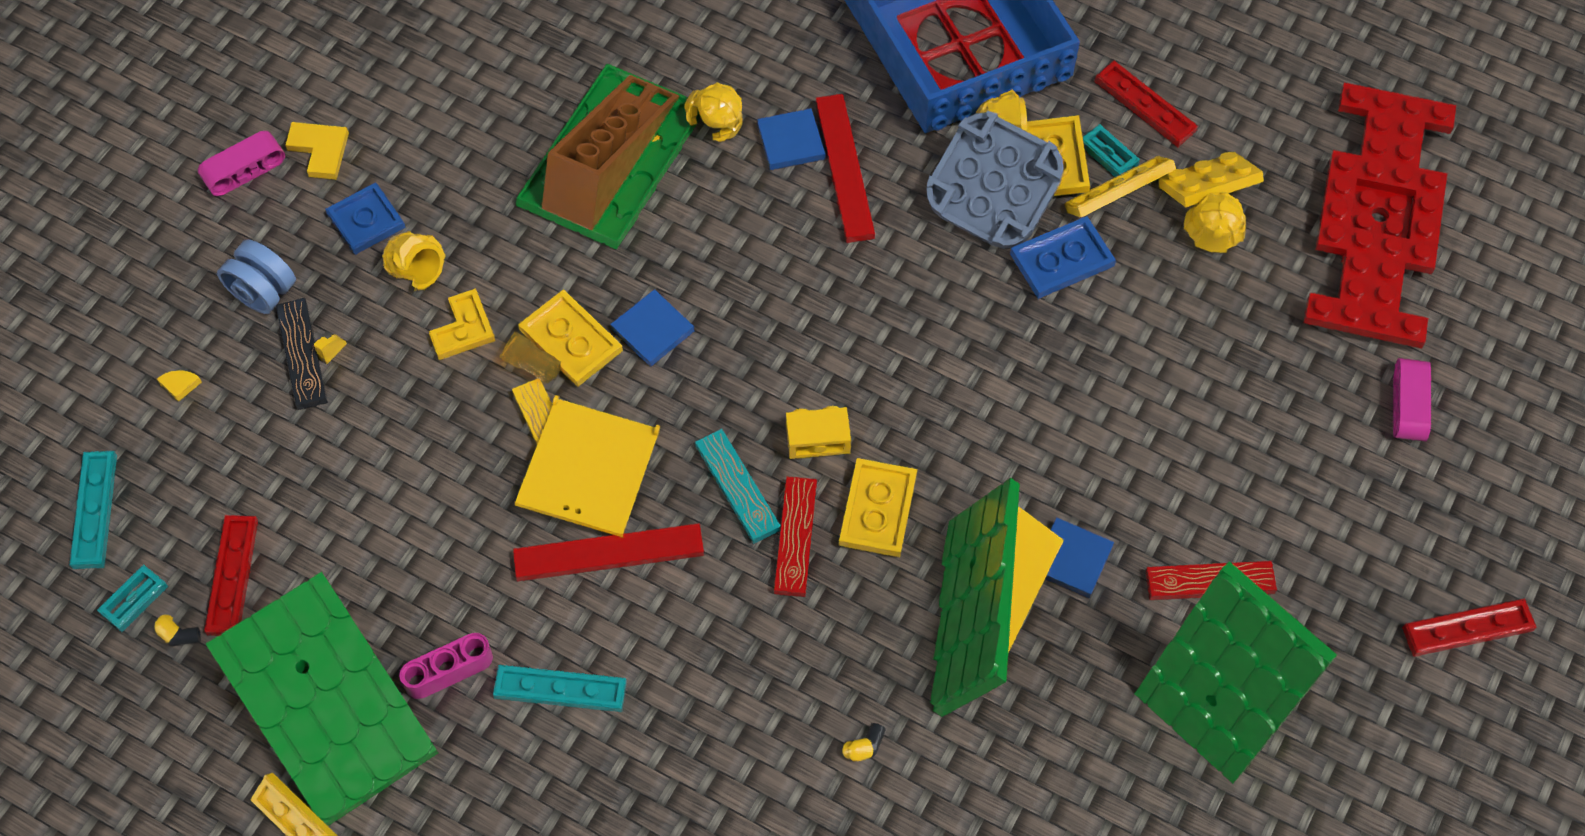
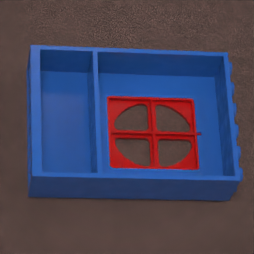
(1035, 39)

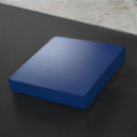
(790, 139)
(365, 218)
(652, 328)
(1079, 558)

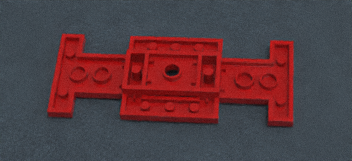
(1381, 183)

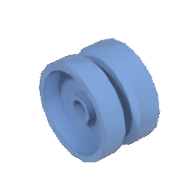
(256, 276)

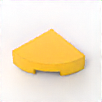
(329, 348)
(179, 383)

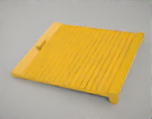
(588, 466)

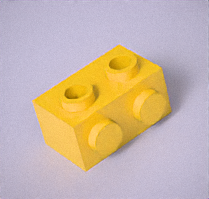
(818, 432)

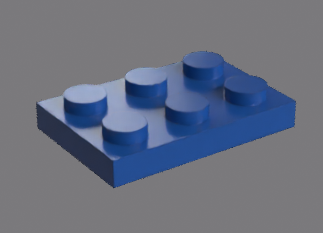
(1062, 257)

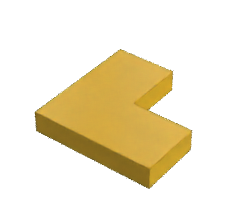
(324, 143)
(468, 331)

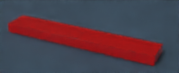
(845, 168)
(608, 552)

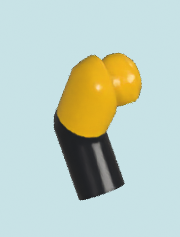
(173, 634)
(866, 747)

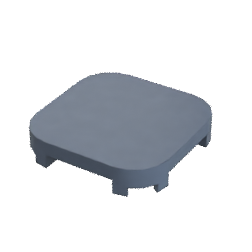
(995, 180)

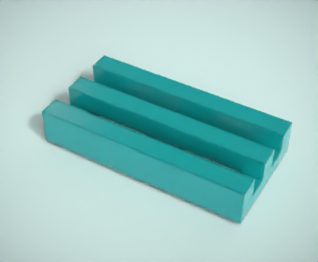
(1105, 154)
(136, 601)

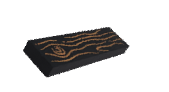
(301, 354)

